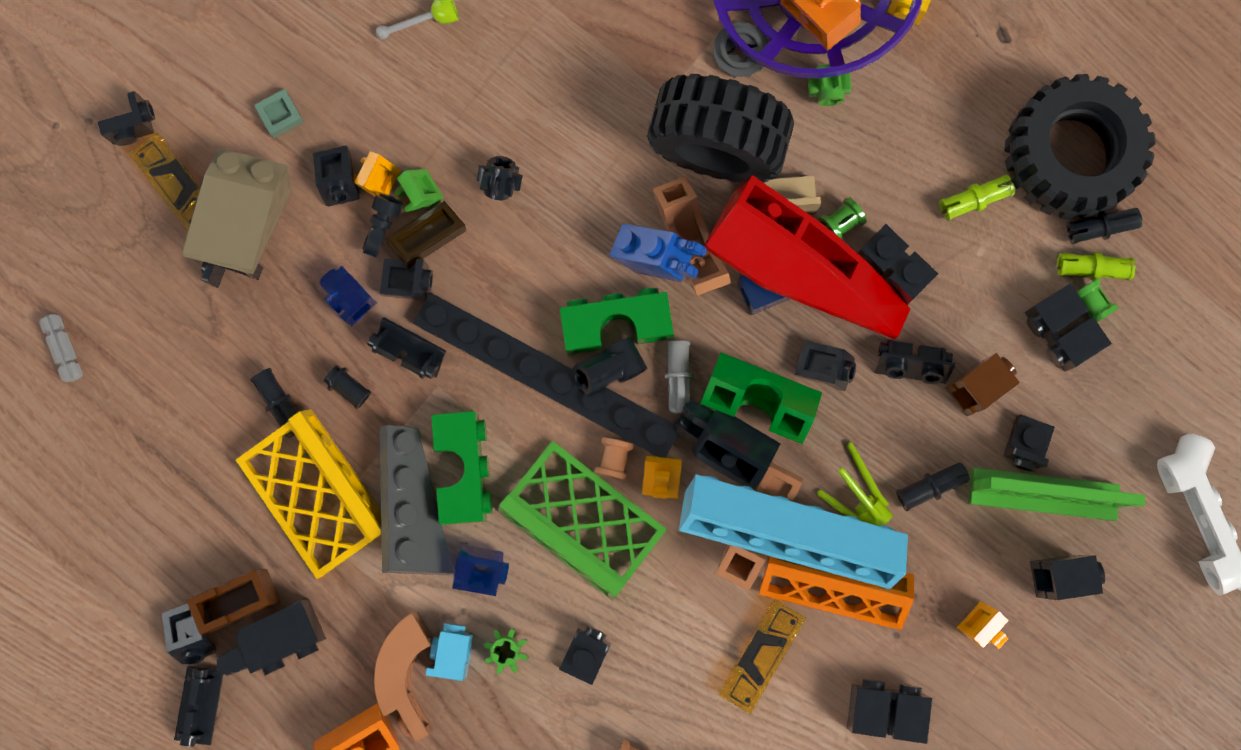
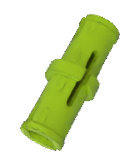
(977, 197)
(1096, 266)

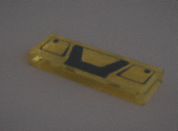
(168, 177)
(762, 656)

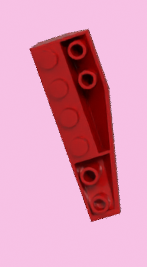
(802, 260)

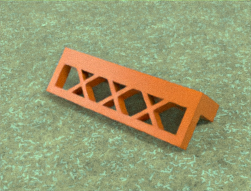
(838, 587)

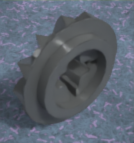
(732, 63)

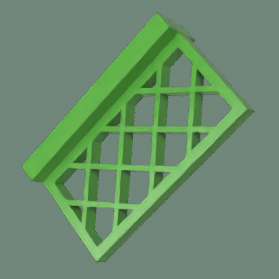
(1049, 494)
(564, 546)

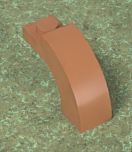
(683, 216)
(743, 565)
(394, 672)

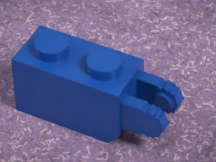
(656, 252)

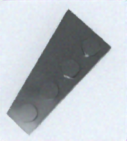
(409, 510)

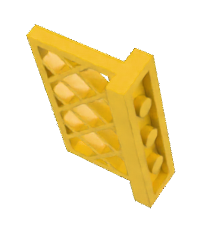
(334, 470)

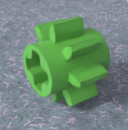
(829, 90)
(496, 654)

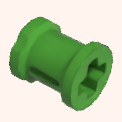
(854, 215)
(1096, 300)

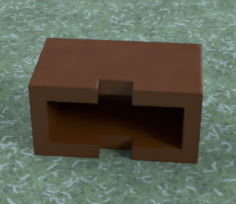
(983, 384)
(233, 601)

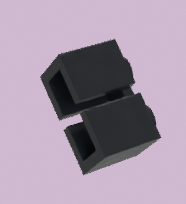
(910, 272)
(1077, 343)
(1067, 577)
(907, 714)

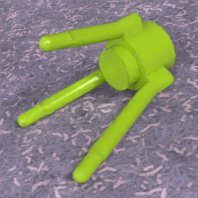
(869, 509)

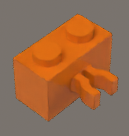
(826, 19)
(363, 732)

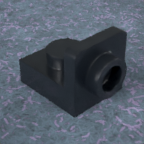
(335, 176)
(826, 365)
(1029, 443)
(183, 637)
(586, 654)

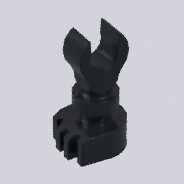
(386, 207)

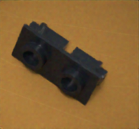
(416, 352)
(931, 365)
(198, 706)

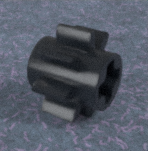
(499, 178)

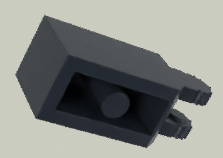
(727, 443)
(273, 639)

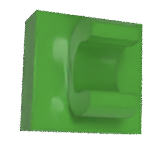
(419, 188)

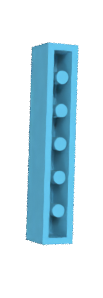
(793, 532)

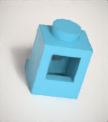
(451, 653)

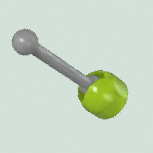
(441, 10)

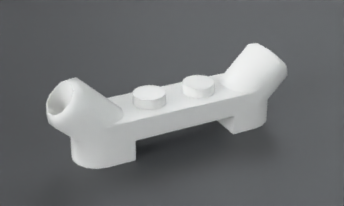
(1187, 474)

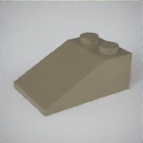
(237, 210)

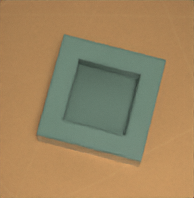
(279, 113)

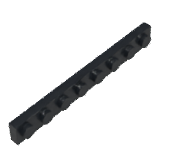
(545, 375)

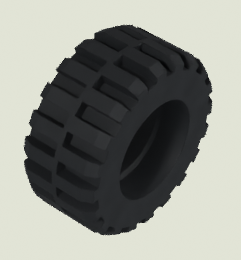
(1109, 114)
(720, 128)

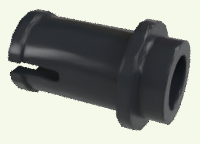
(347, 386)

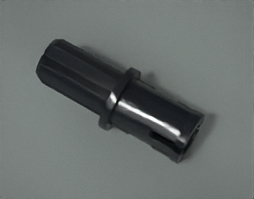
(1104, 225)
(274, 397)
(933, 486)

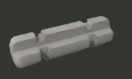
(61, 348)

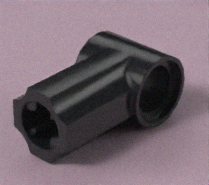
(616, 363)

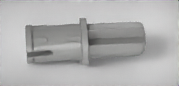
(678, 375)

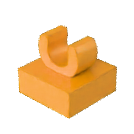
(376, 174)
(661, 477)
(984, 626)

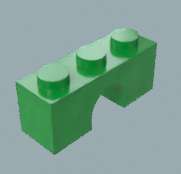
(647, 313)
(787, 403)
(467, 499)

